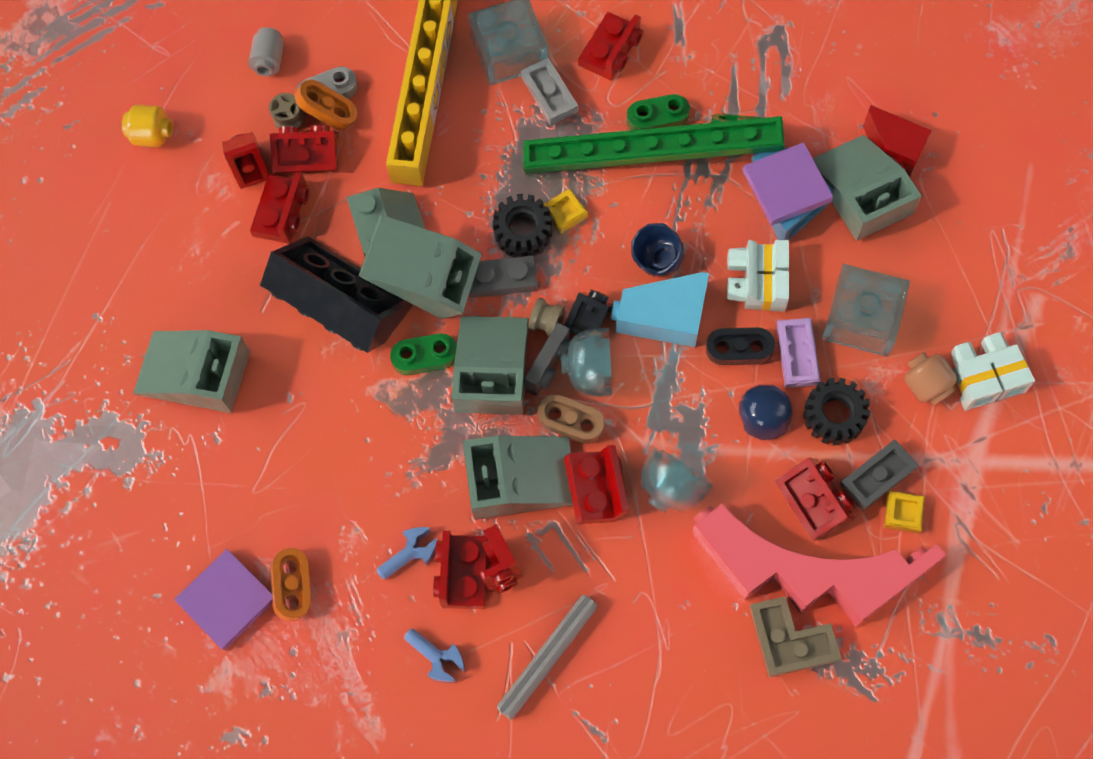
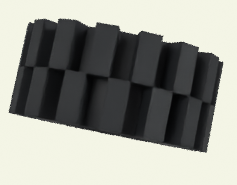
(517, 209)
(850, 397)

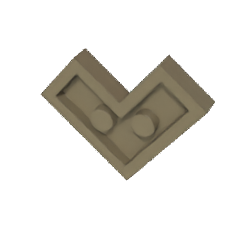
(784, 647)

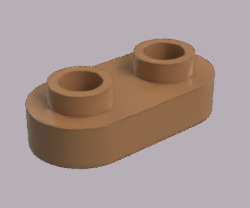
(572, 418)

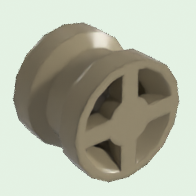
(286, 105)
(545, 316)

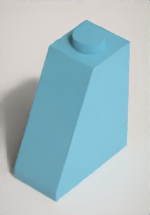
(663, 309)

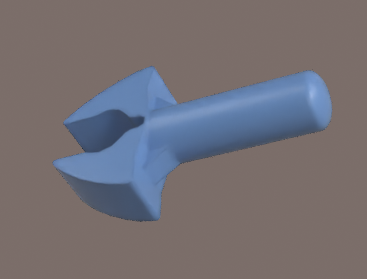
(409, 552)
(435, 655)

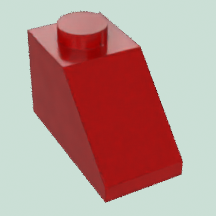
(896, 137)
(245, 159)

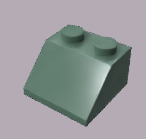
(369, 205)

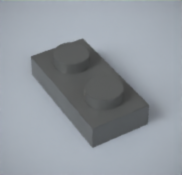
(504, 277)
(541, 372)
(879, 475)

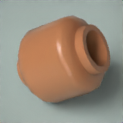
(930, 378)

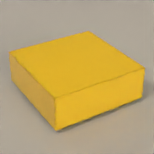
(566, 210)
(904, 512)

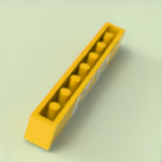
(420, 91)

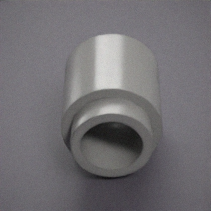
(266, 52)

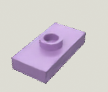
(798, 353)

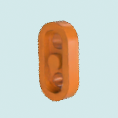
(325, 104)
(290, 585)

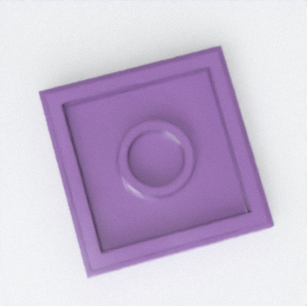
(787, 184)
(225, 599)

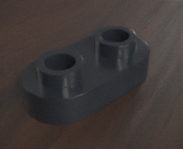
(738, 344)

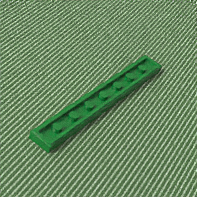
(653, 145)

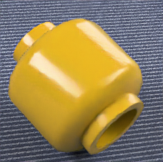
(147, 126)

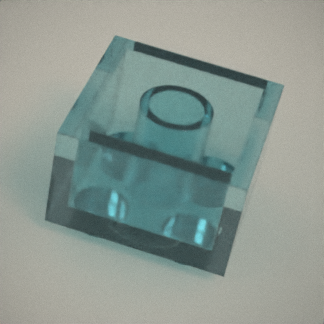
(507, 39)
(865, 310)

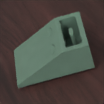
(867, 186)
(421, 266)
(490, 365)
(194, 368)
(516, 474)

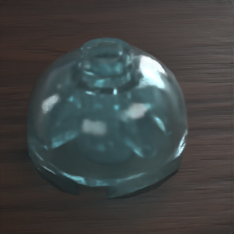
(589, 362)
(672, 482)

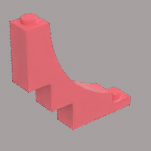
(855, 584)

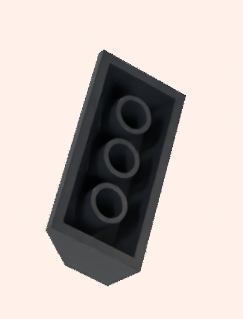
(333, 293)

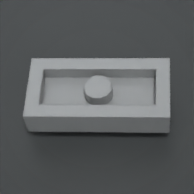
(549, 91)

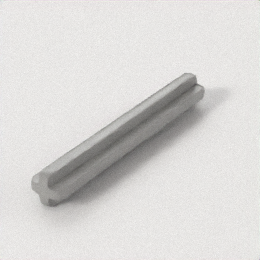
(547, 657)

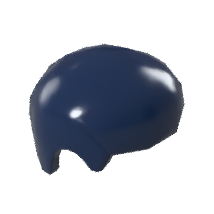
(657, 249)
(765, 412)

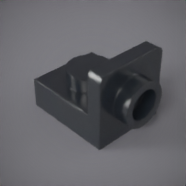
(588, 311)

